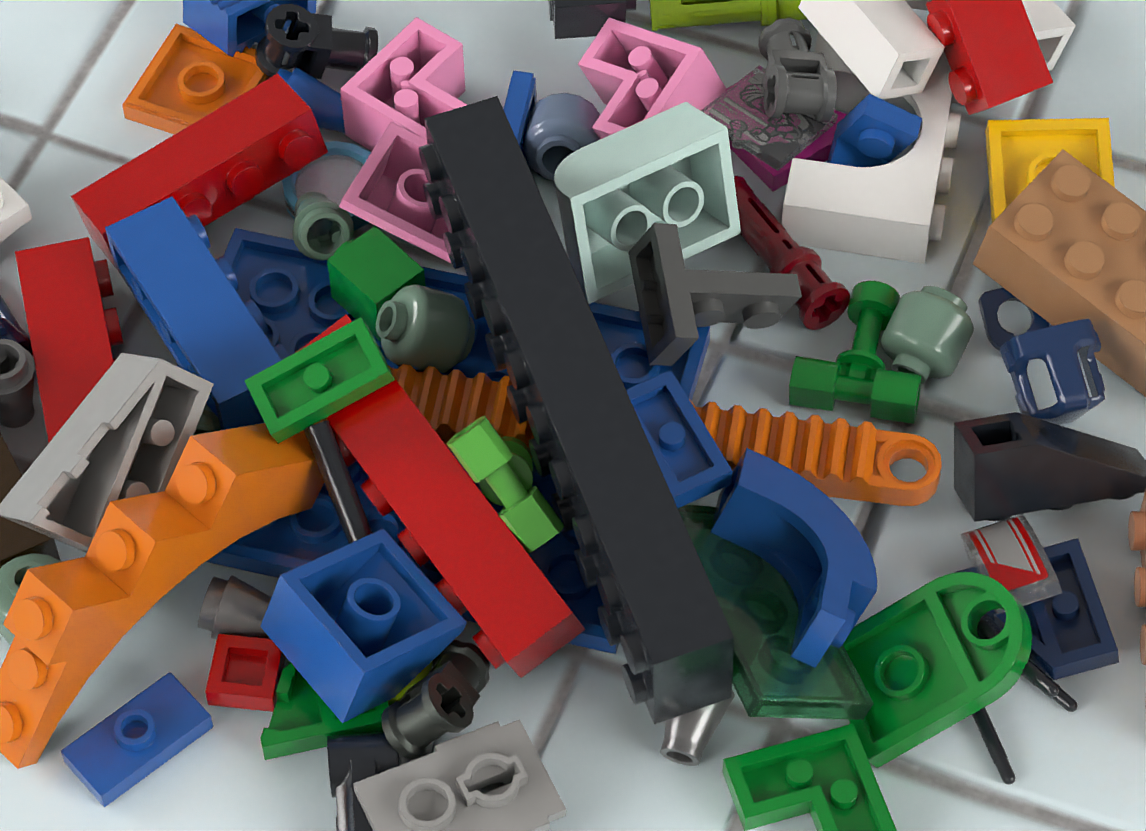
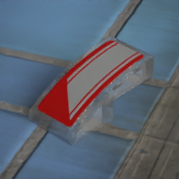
(1014, 558)

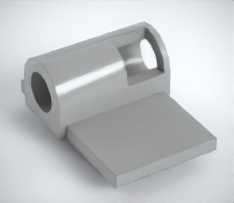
(468, 784)

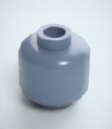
(557, 129)

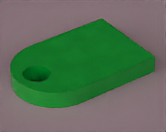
(929, 664)

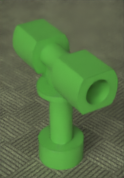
(506, 479)

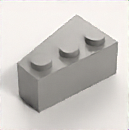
(110, 449)

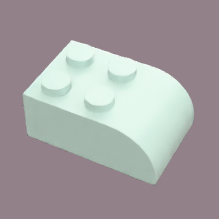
(649, 173)

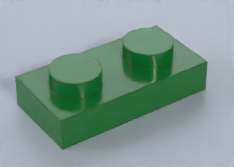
(319, 380)

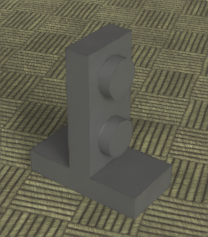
(681, 299)

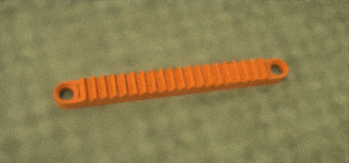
(833, 456)

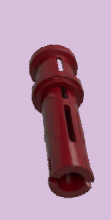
(821, 298)

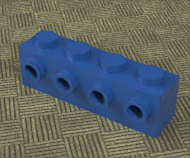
(195, 305)

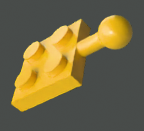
(1026, 146)

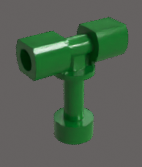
(858, 372)

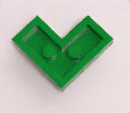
(811, 775)

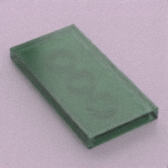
(763, 623)

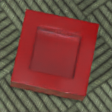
(244, 673)

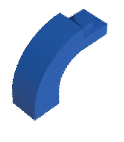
(806, 542)

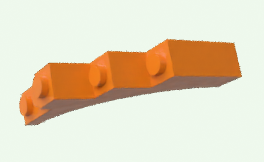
(145, 545)

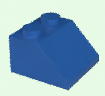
(360, 623)

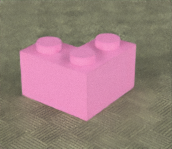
(644, 75)
(403, 84)

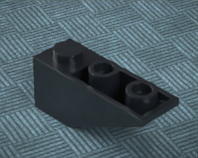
(1032, 465)

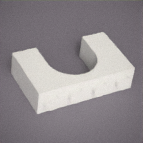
(897, 51)
(884, 207)

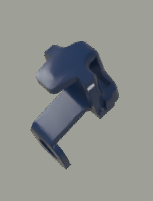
(1058, 349)

